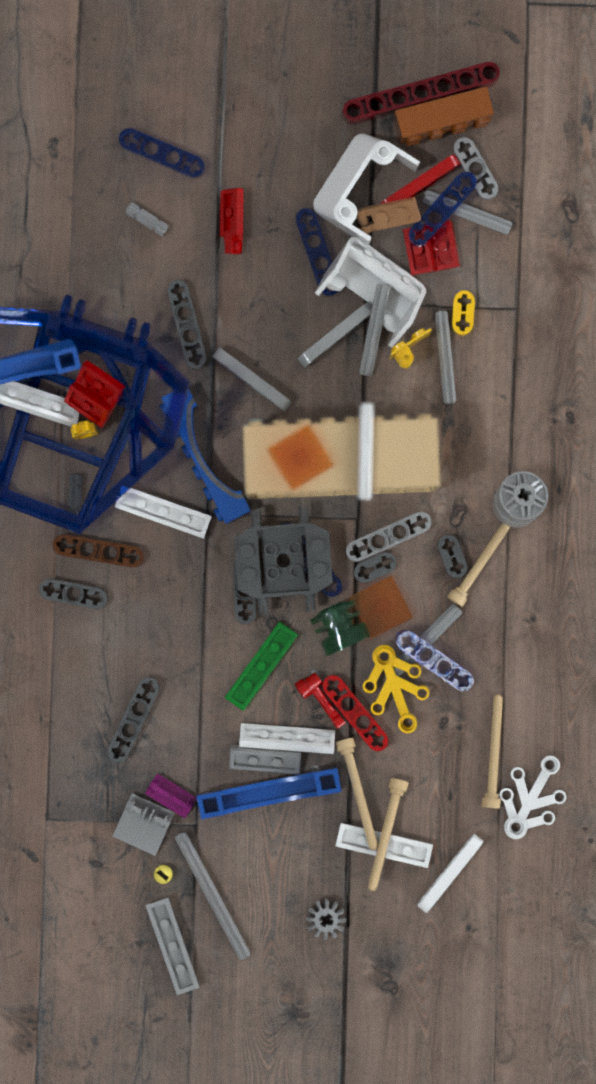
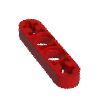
(425, 180)
(353, 714)

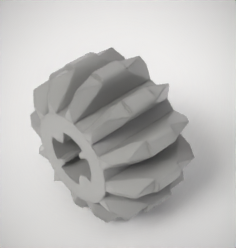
(324, 911)

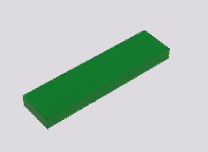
(261, 666)

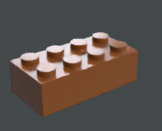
(443, 116)

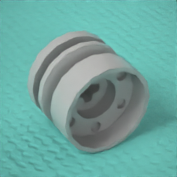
(516, 511)

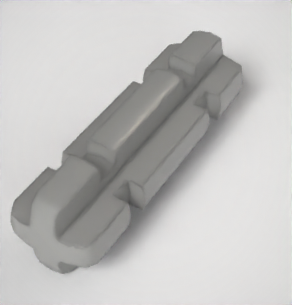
(146, 219)

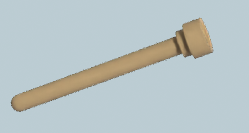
(459, 594)
(346, 748)
(397, 789)
(491, 798)

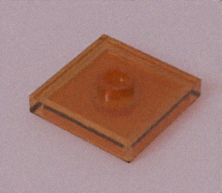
(300, 457)
(381, 606)

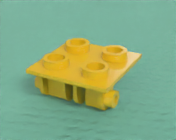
(402, 352)

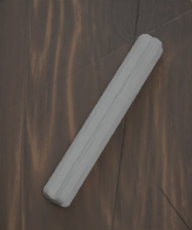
(471, 213)
(374, 329)
(445, 357)
(433, 633)

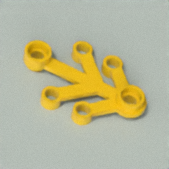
(394, 684)

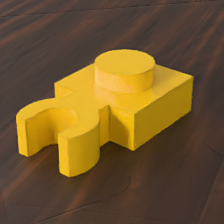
(83, 430)

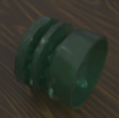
(339, 627)

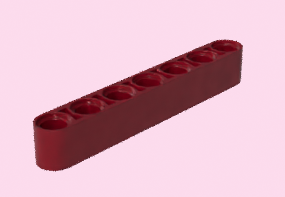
(429, 85)

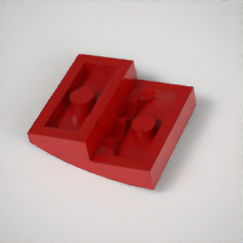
(437, 254)
(94, 393)

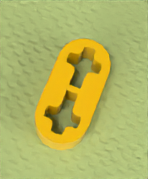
(469, 313)

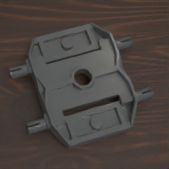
(283, 540)

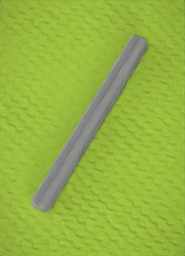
(212, 895)

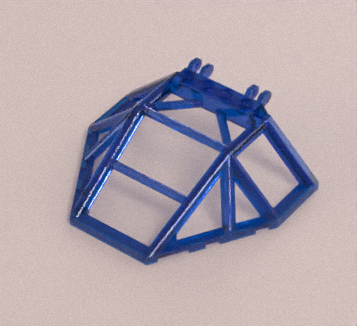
(111, 346)

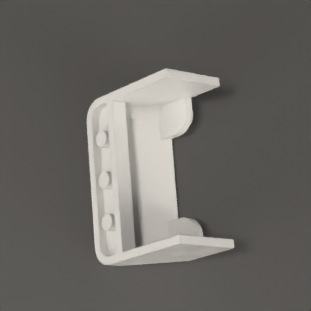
(332, 200)
(363, 268)

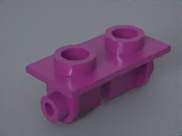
(171, 795)

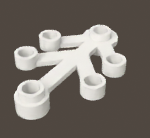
(531, 800)

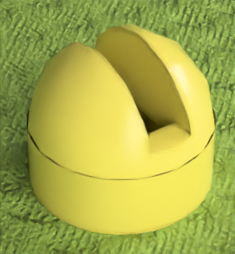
(166, 870)

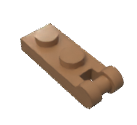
(388, 215)

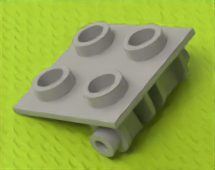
(143, 824)

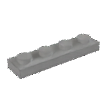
(172, 946)

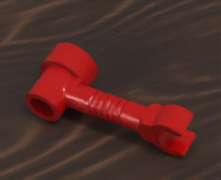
(311, 686)

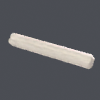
(365, 451)

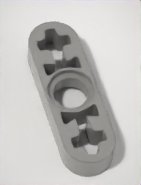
(478, 159)

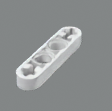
(450, 873)

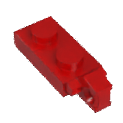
(232, 219)

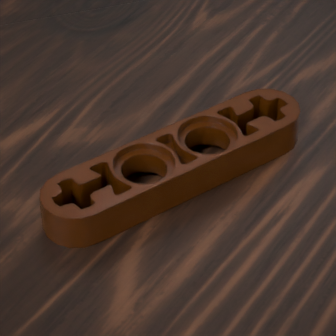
(98, 548)

